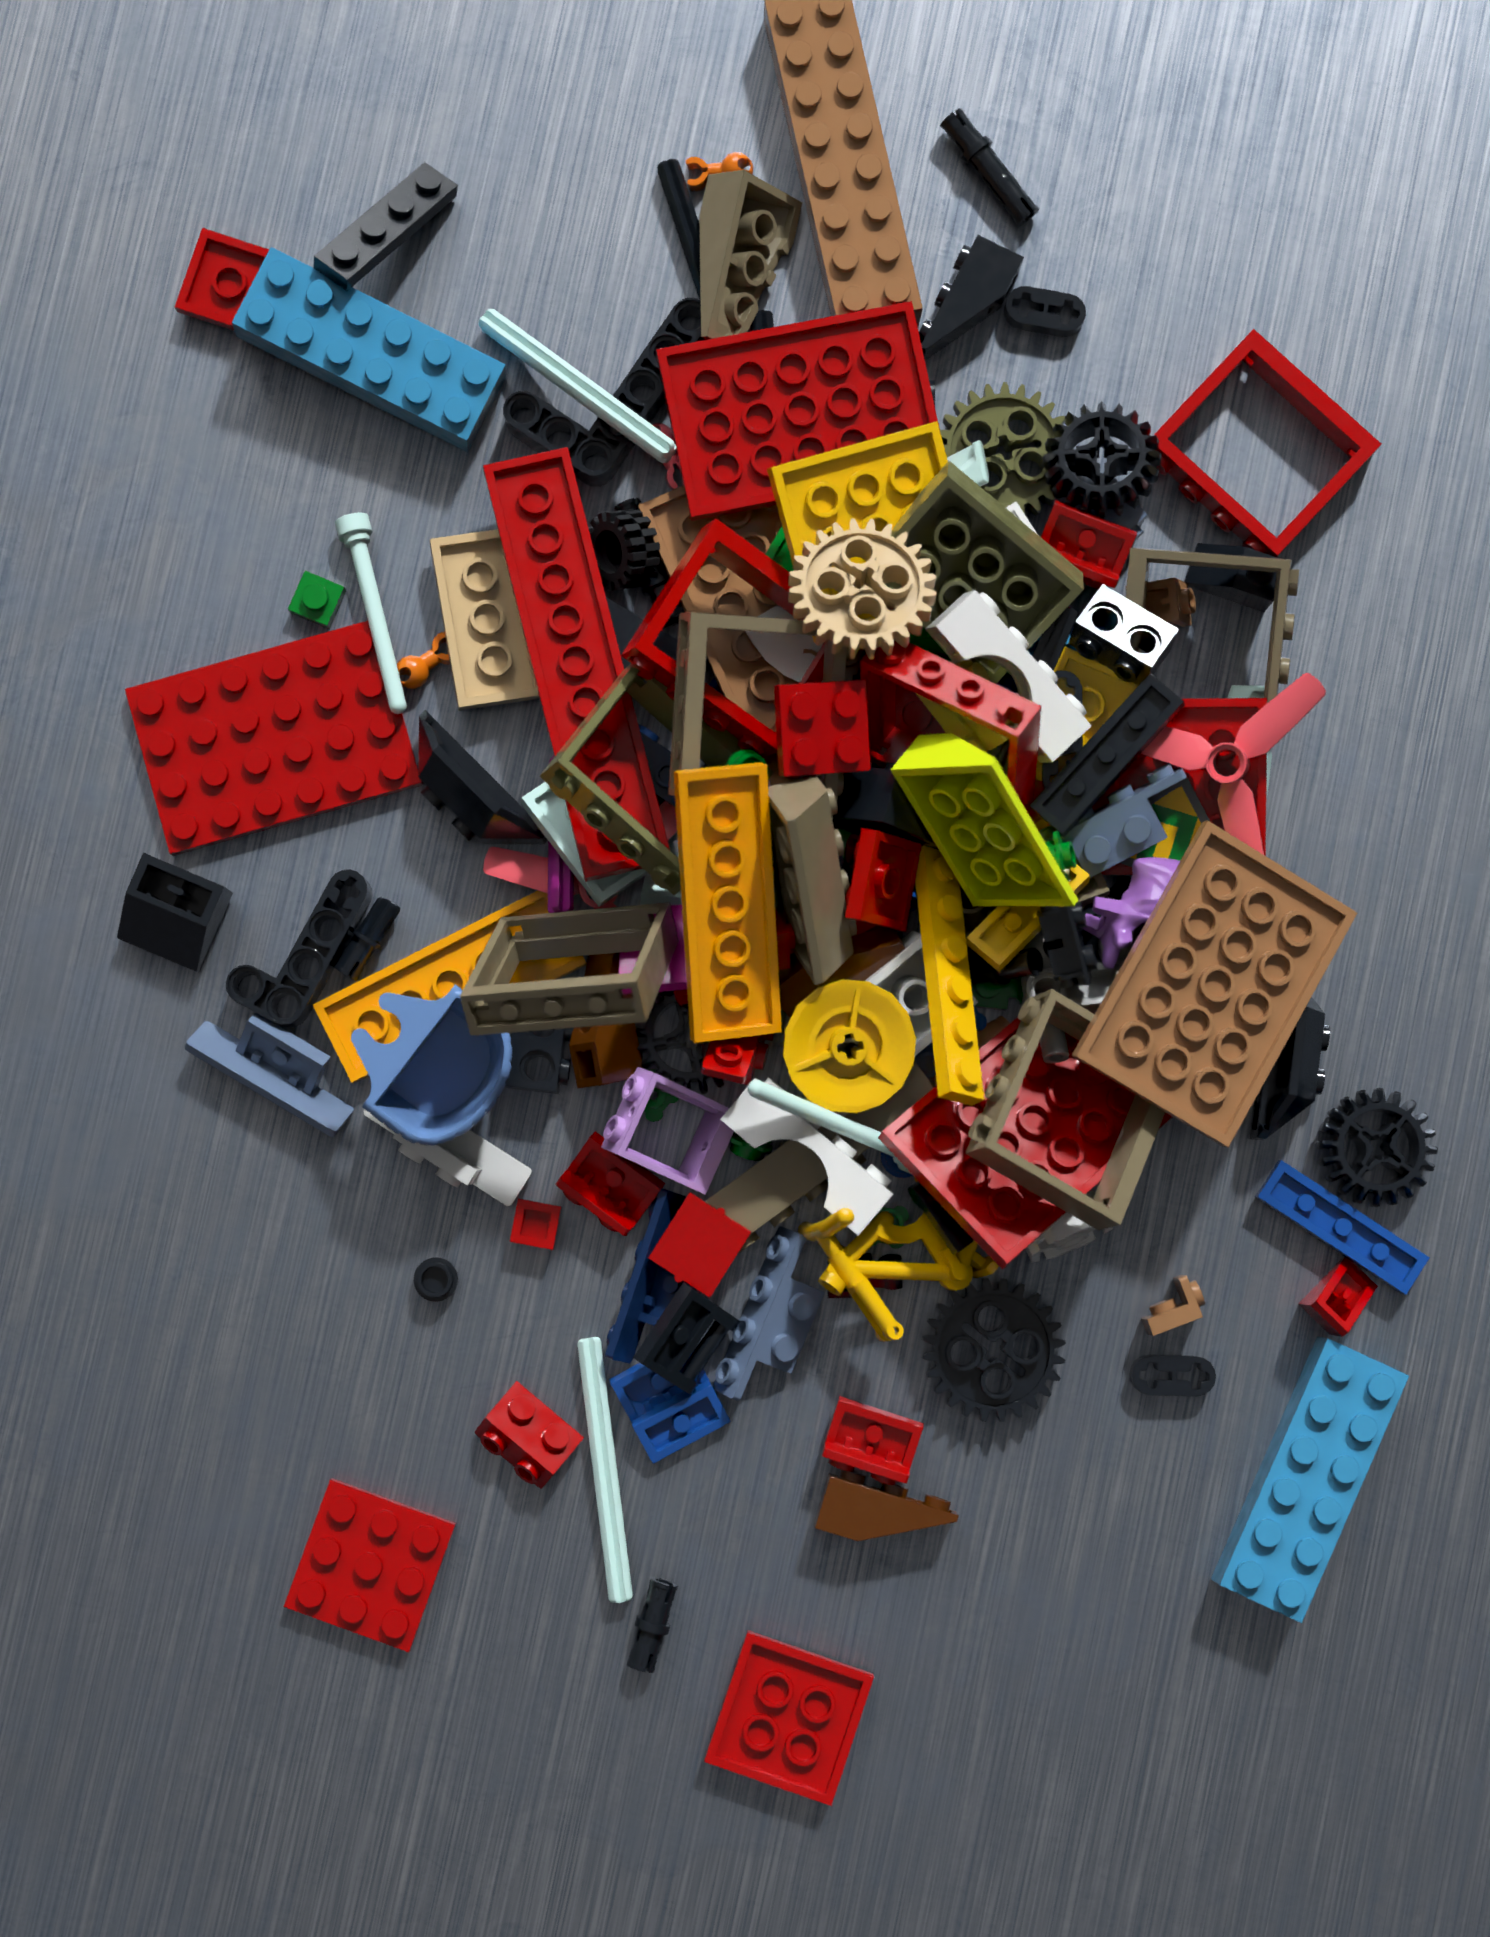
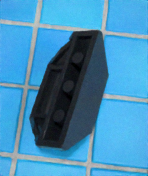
(469, 791)
(1294, 1076)

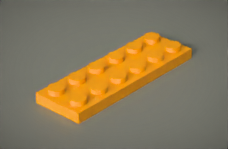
(728, 901)
(427, 976)

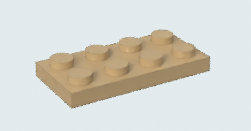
(481, 621)

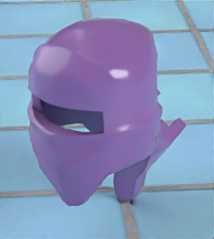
(1133, 909)

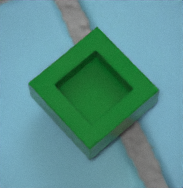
(317, 599)

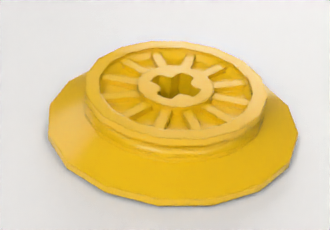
(875, 1066)

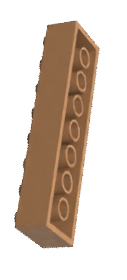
(840, 155)

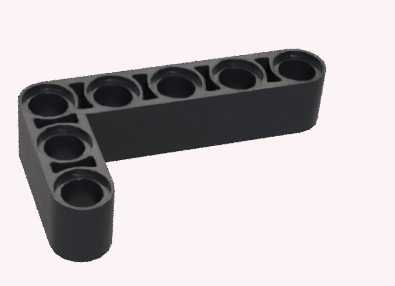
(598, 438)

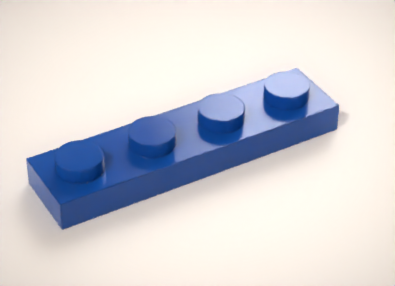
(1342, 1227)

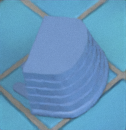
(434, 1075)

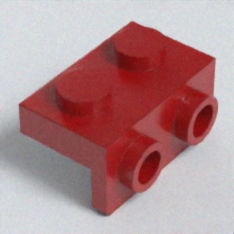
(1089, 543)
(609, 1186)
(528, 1435)
(871, 1441)

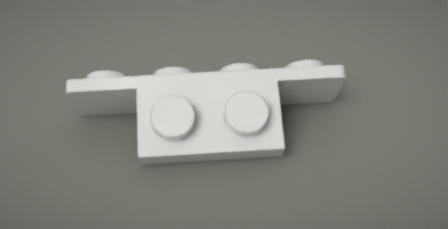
(470, 1161)

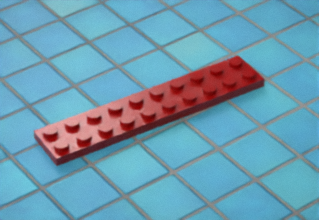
(571, 641)

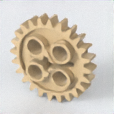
(862, 588)

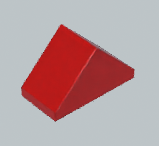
(1339, 1297)

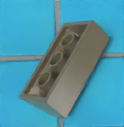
(811, 874)

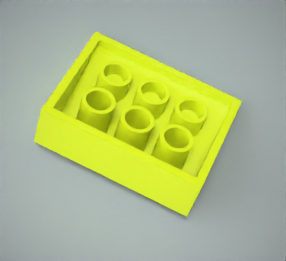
(980, 824)

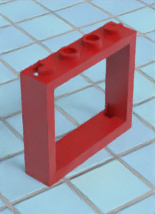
(1305, 398)
(759, 572)
(957, 691)

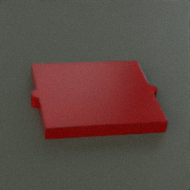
(700, 1244)

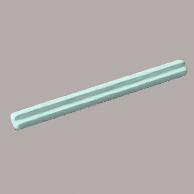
(578, 386)
(604, 1470)

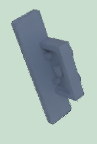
(1121, 826)
(275, 1067)
(773, 1318)

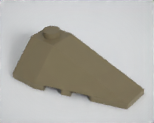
(741, 239)

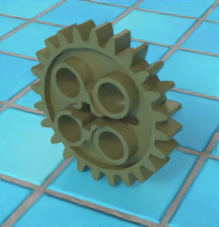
(992, 417)

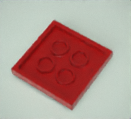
(370, 1565)
(789, 1718)

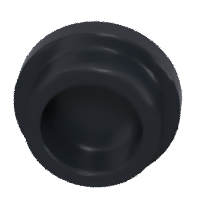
(435, 1279)

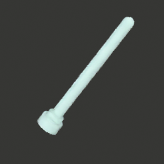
(355, 532)
(819, 1116)

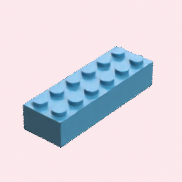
(369, 349)
(1309, 1478)

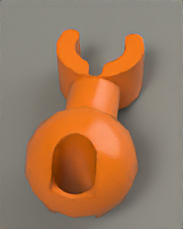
(732, 162)
(419, 667)

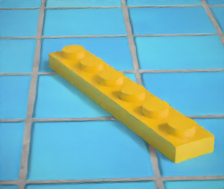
(948, 980)

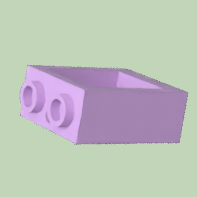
(705, 1148)

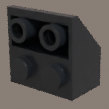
(172, 912)

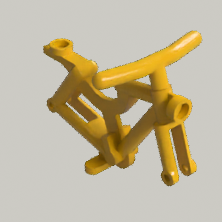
(847, 1271)

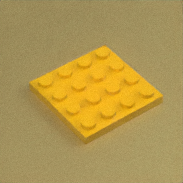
(856, 481)

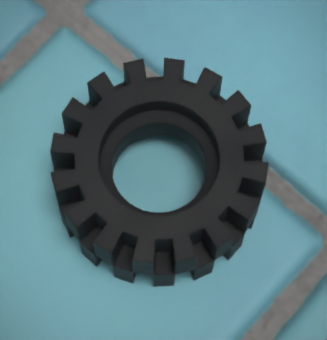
(624, 549)

